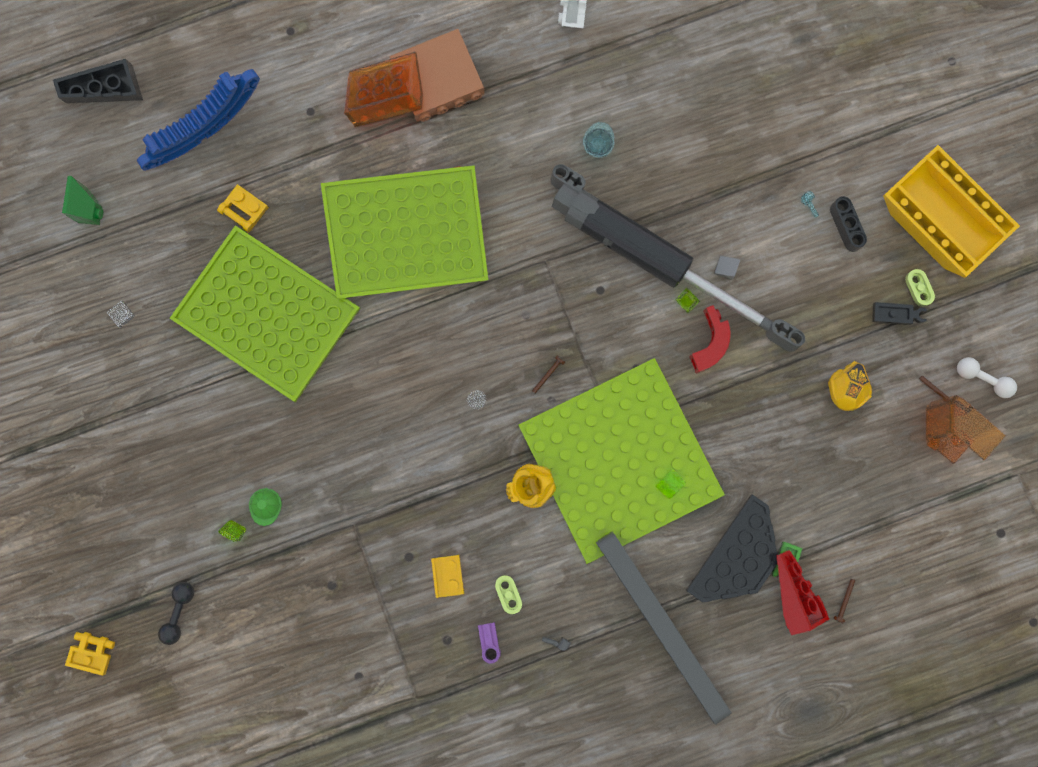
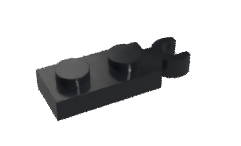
(896, 313)

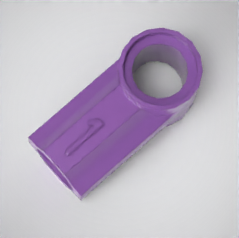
(488, 640)

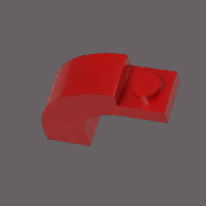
(719, 342)

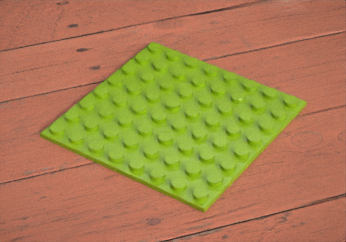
(612, 453)

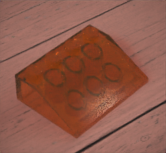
(384, 90)

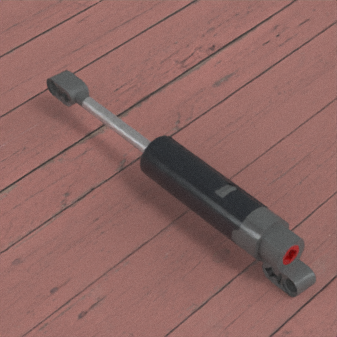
(650, 250)

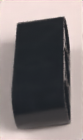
(850, 215)

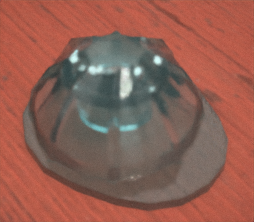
(599, 140)

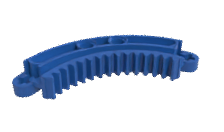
(203, 122)

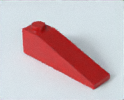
(800, 606)

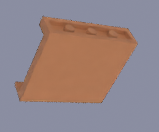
(445, 74)

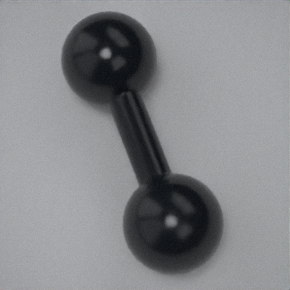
(170, 632)

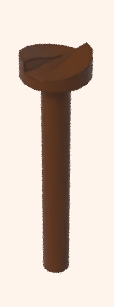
(548, 374)
(933, 387)
(845, 602)

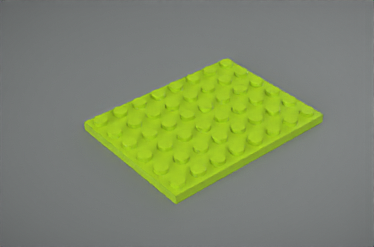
(404, 231)
(265, 313)

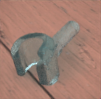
(806, 200)

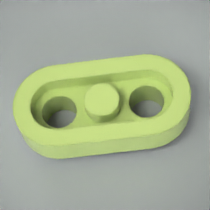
(921, 287)
(508, 594)

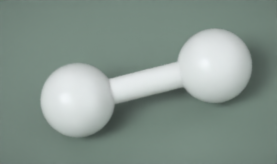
(970, 368)

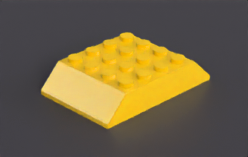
(949, 213)

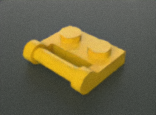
(245, 202)

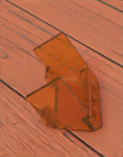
(956, 425)

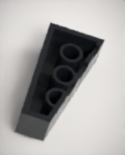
(100, 84)

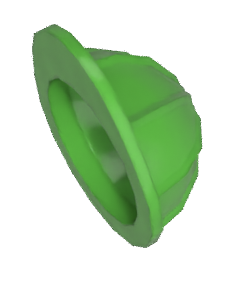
(265, 506)

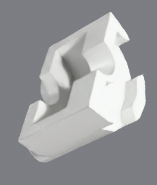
(573, 13)

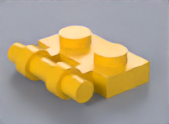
(90, 660)

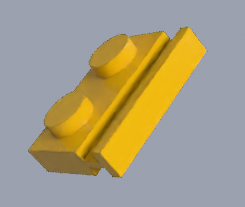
(447, 576)

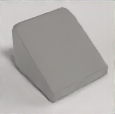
(727, 267)

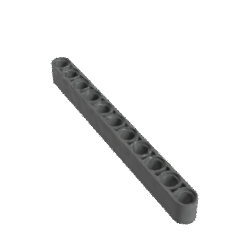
(663, 628)

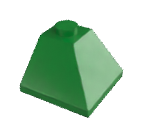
(81, 204)

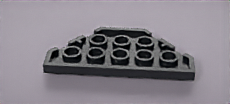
(740, 558)

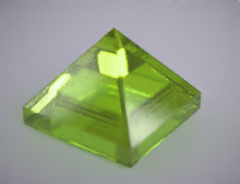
(687, 300)

